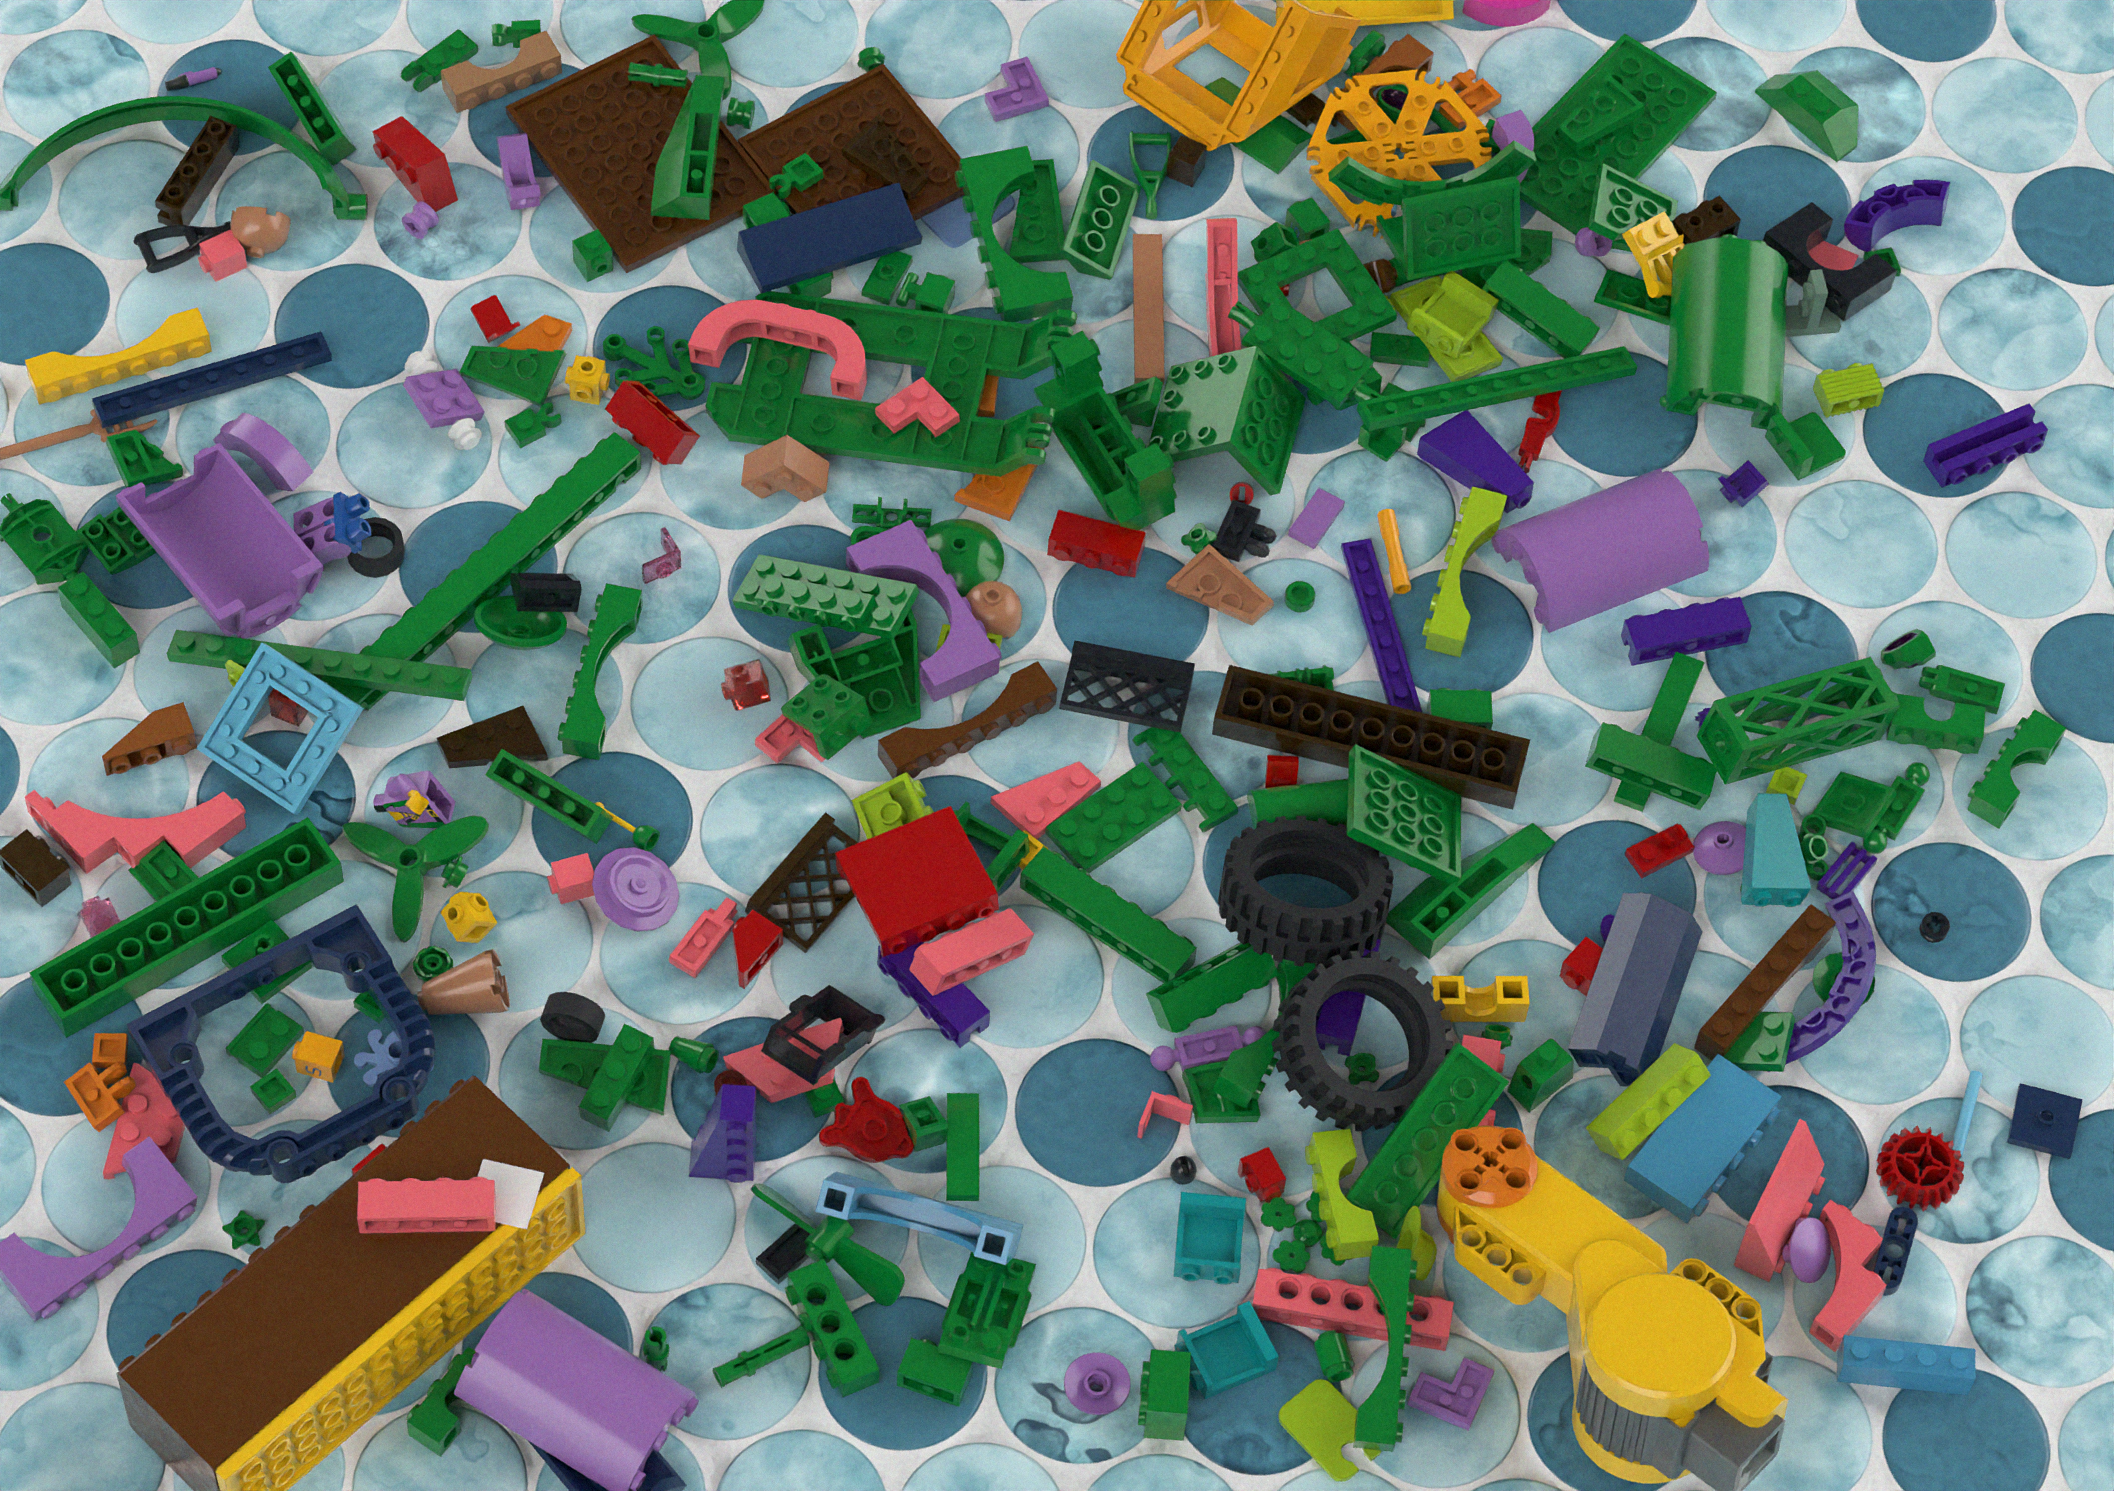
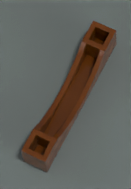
(916, 749)
(1790, 954)

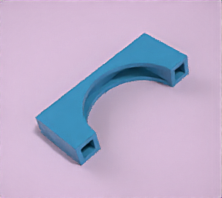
(979, 1232)

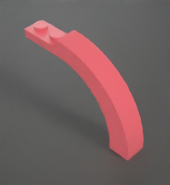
(1221, 285)

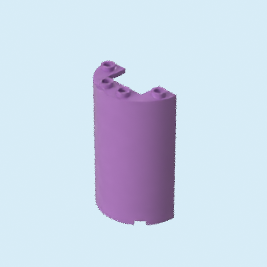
(226, 544)
(1607, 548)
(573, 1392)

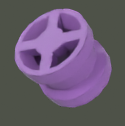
(420, 220)
(1588, 247)

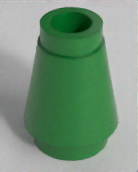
(696, 1054)

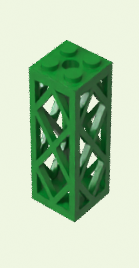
(1865, 693)

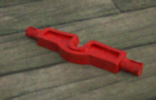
(1539, 429)

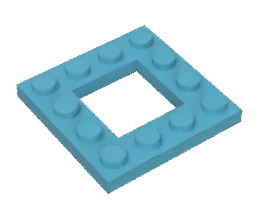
(335, 719)

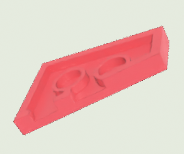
(1046, 798)

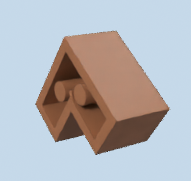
(785, 466)

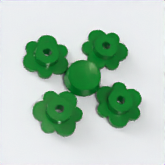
(1306, 1233)

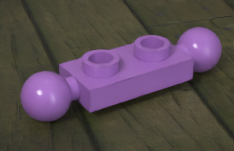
(1204, 1047)

